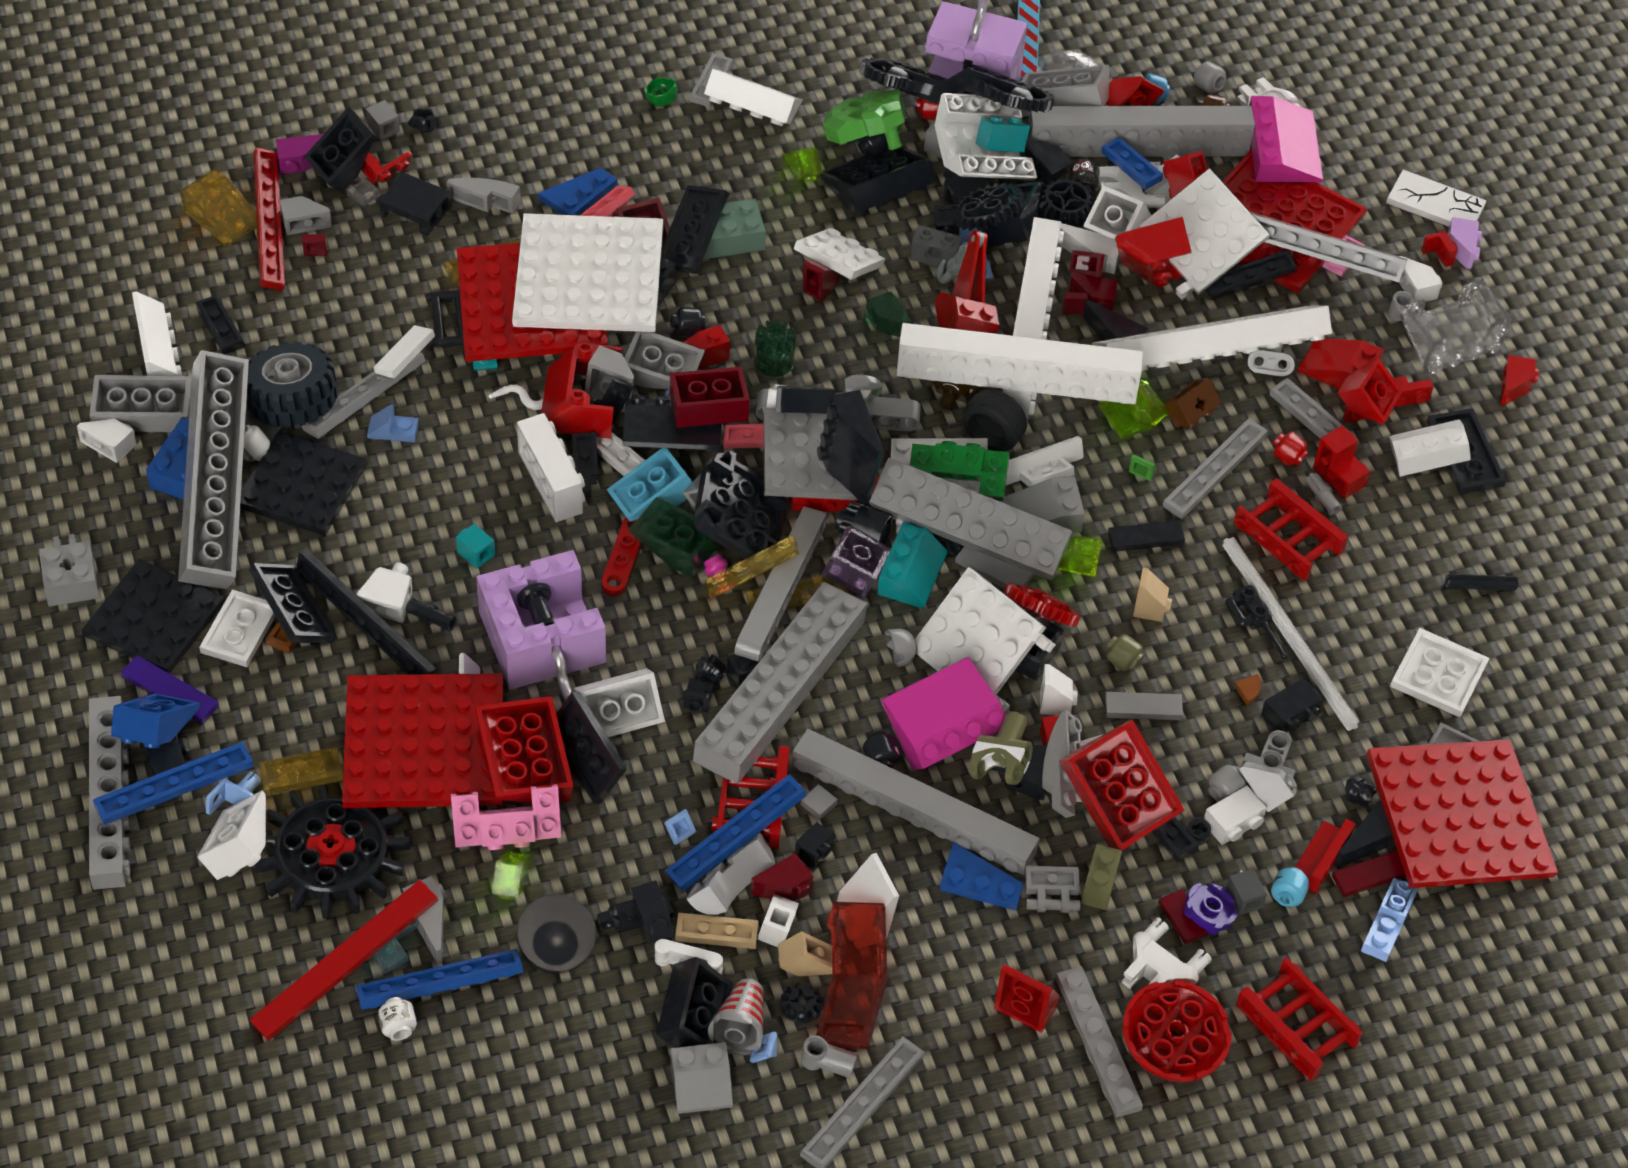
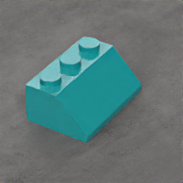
(912, 566)

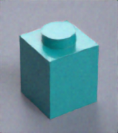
(475, 545)

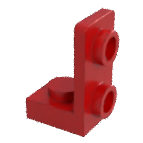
(376, 173)

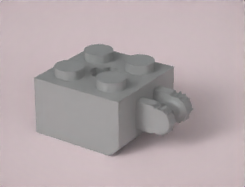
(68, 572)

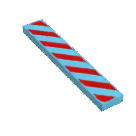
(1029, 12)

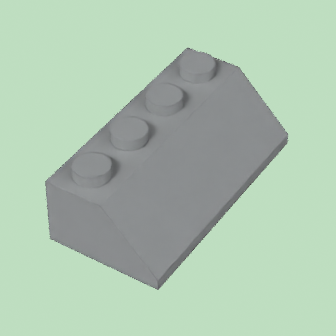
(1073, 85)

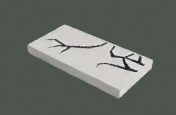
(1433, 199)

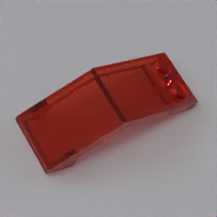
(857, 974)

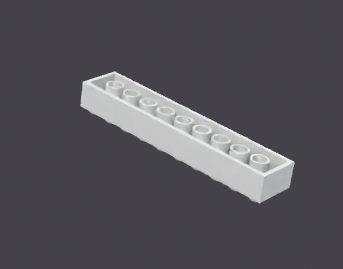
(1035, 292)
(1227, 336)
(1019, 363)

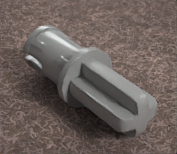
(1323, 494)

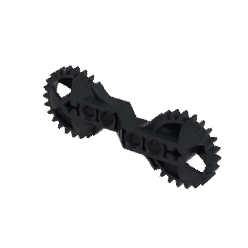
(973, 80)

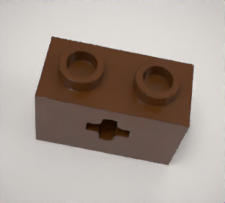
(1192, 403)

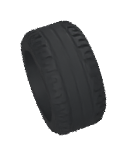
(1002, 409)

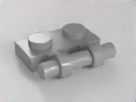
(1052, 881)

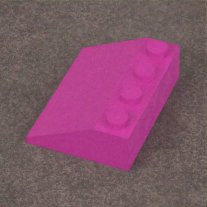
(1284, 142)
(943, 713)

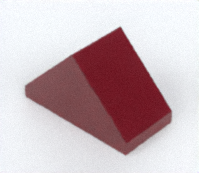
(1088, 263)

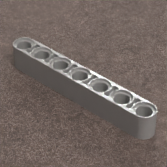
(884, 412)

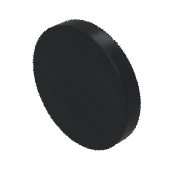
(555, 934)

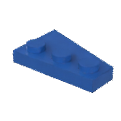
(579, 193)
(979, 880)

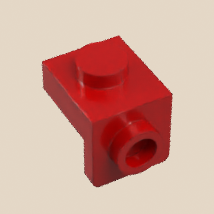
(1442, 245)

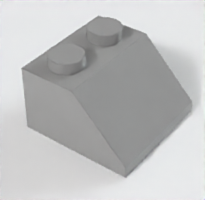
(602, 369)
(701, 1077)

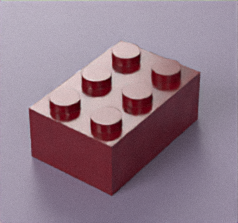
(709, 397)

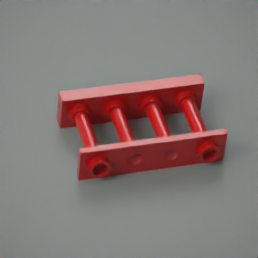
(1299, 511)
(778, 764)
(1288, 1040)

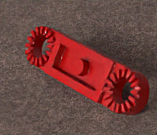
(621, 560)

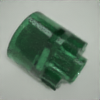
(774, 349)

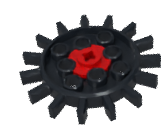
(331, 849)

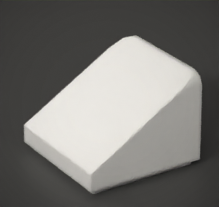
(467, 665)

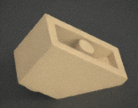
(1151, 598)
(805, 955)

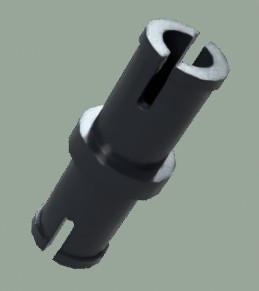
(431, 614)

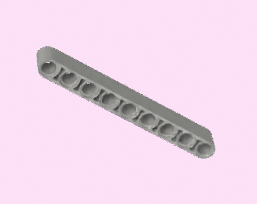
(780, 587)

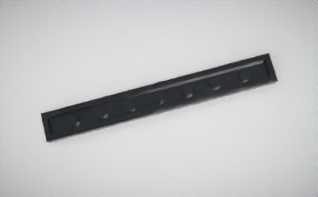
(362, 615)

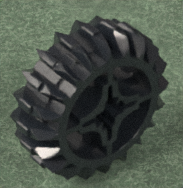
(1066, 201)

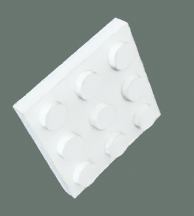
(839, 253)
(1439, 672)

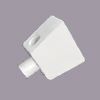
(388, 592)

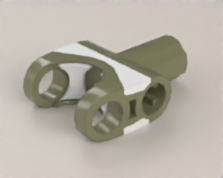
(1003, 750)

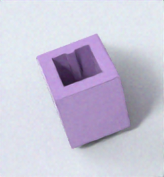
(1466, 237)

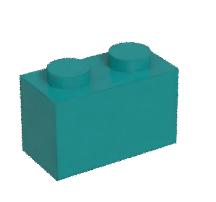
(1002, 134)

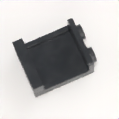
(416, 201)

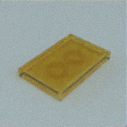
(301, 771)

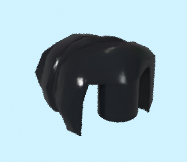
(423, 120)
(711, 668)
(1359, 791)

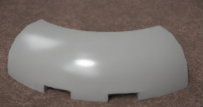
(731, 877)

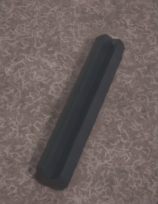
(1481, 582)

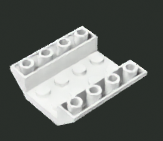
(957, 132)

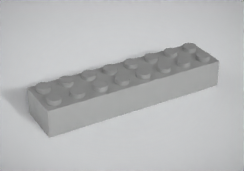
(971, 519)

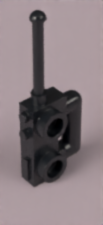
(1257, 613)

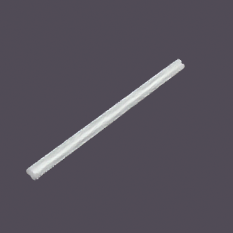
(1293, 638)

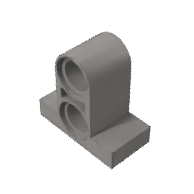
(1274, 752)

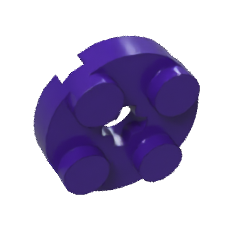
(1210, 919)

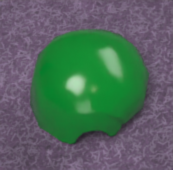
(661, 91)

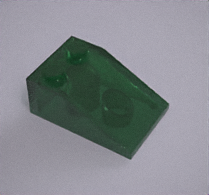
(673, 537)

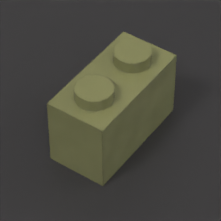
(1101, 877)

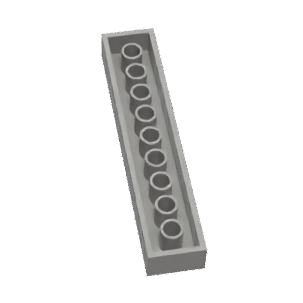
(1147, 129)
(213, 470)
(779, 683)

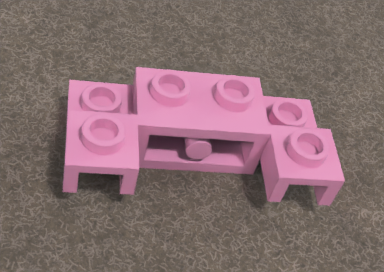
(506, 825)

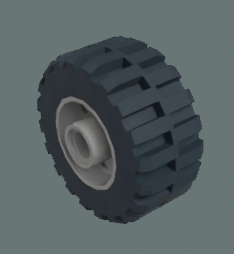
(291, 384)

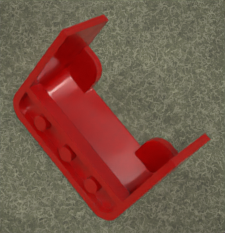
(1149, 249)
(571, 408)

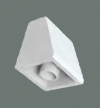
(1115, 213)

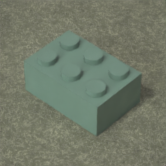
(738, 230)

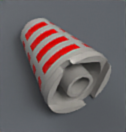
(740, 1019)

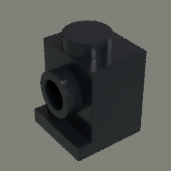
(814, 844)

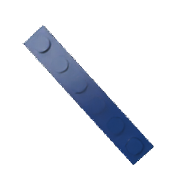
(173, 783)
(735, 833)
(440, 978)

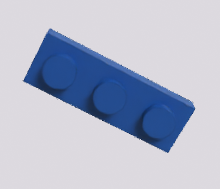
(1132, 163)

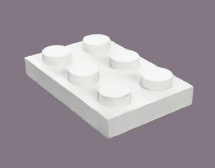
(238, 629)

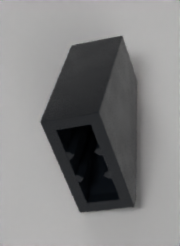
(803, 399)

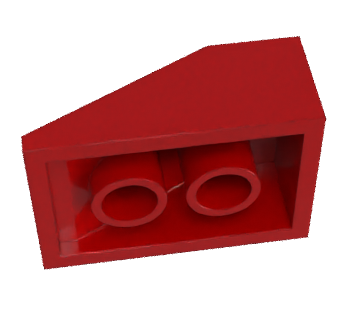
(1336, 359)
(1025, 999)

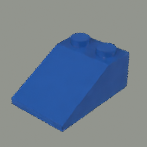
(151, 719)

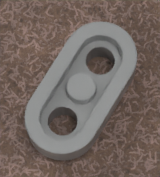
(1270, 362)

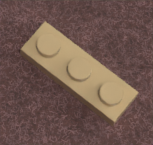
(716, 930)

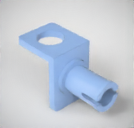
(232, 792)

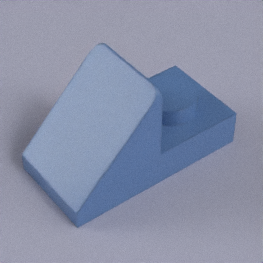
(387, 426)

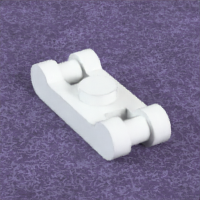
(673, 952)

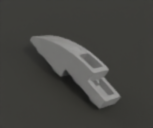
(1062, 741)

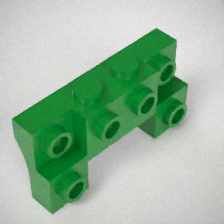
(964, 463)

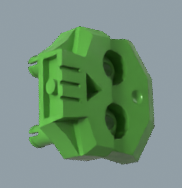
(867, 116)

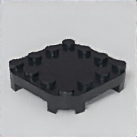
(734, 507)

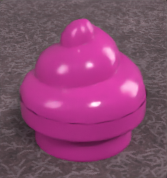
(715, 565)

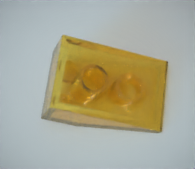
(219, 207)

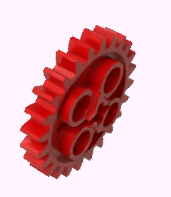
(1041, 604)

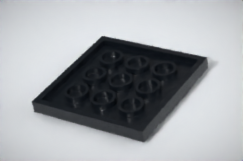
(301, 483)
(153, 616)

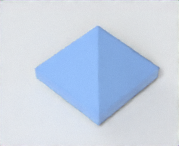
(680, 827)
(767, 1049)

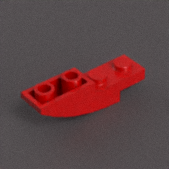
(1412, 393)

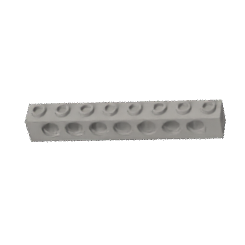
(102, 871)

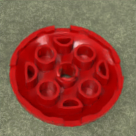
(1183, 1010)

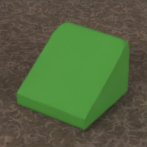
(1142, 467)

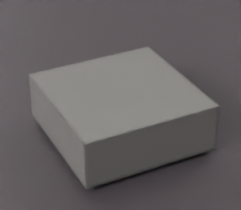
(819, 802)

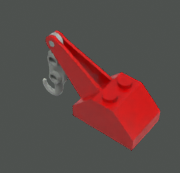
(966, 305)

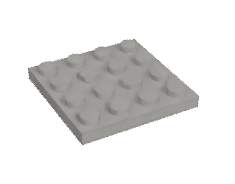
(792, 457)

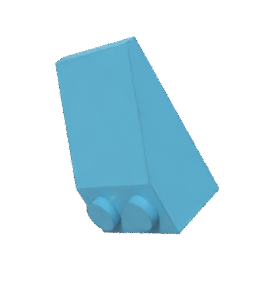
(655, 477)

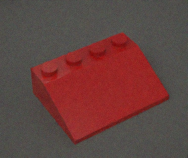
(524, 748)
(1121, 785)

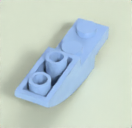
(1389, 920)

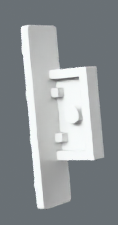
(1046, 463)

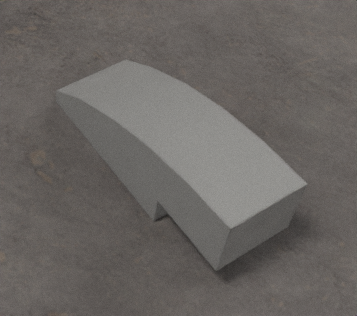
(485, 193)

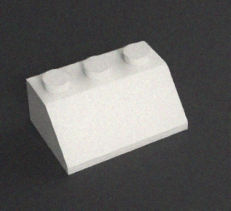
(1430, 447)
(624, 702)

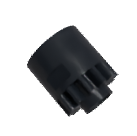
(866, 520)

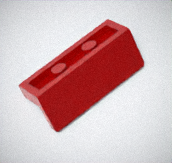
(1322, 852)

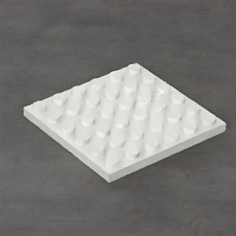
(588, 273)

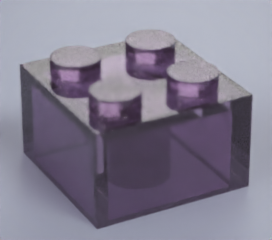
(856, 561)

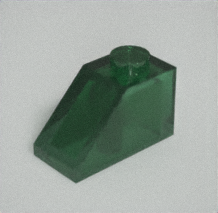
(886, 314)

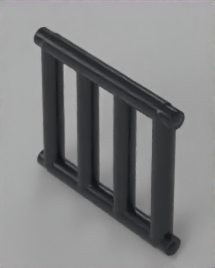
(436, 299)

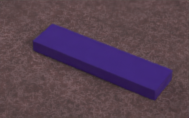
(157, 681)

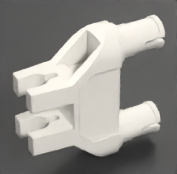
(1265, 89)
(1118, 180)
(1157, 963)

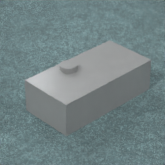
(142, 401)

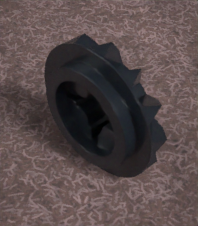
(795, 1011)

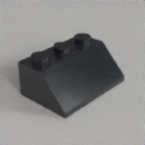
(691, 1003)

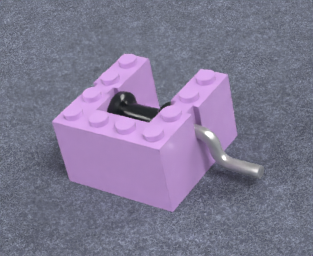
(973, 38)
(541, 621)

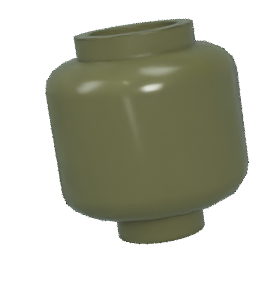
(1124, 652)

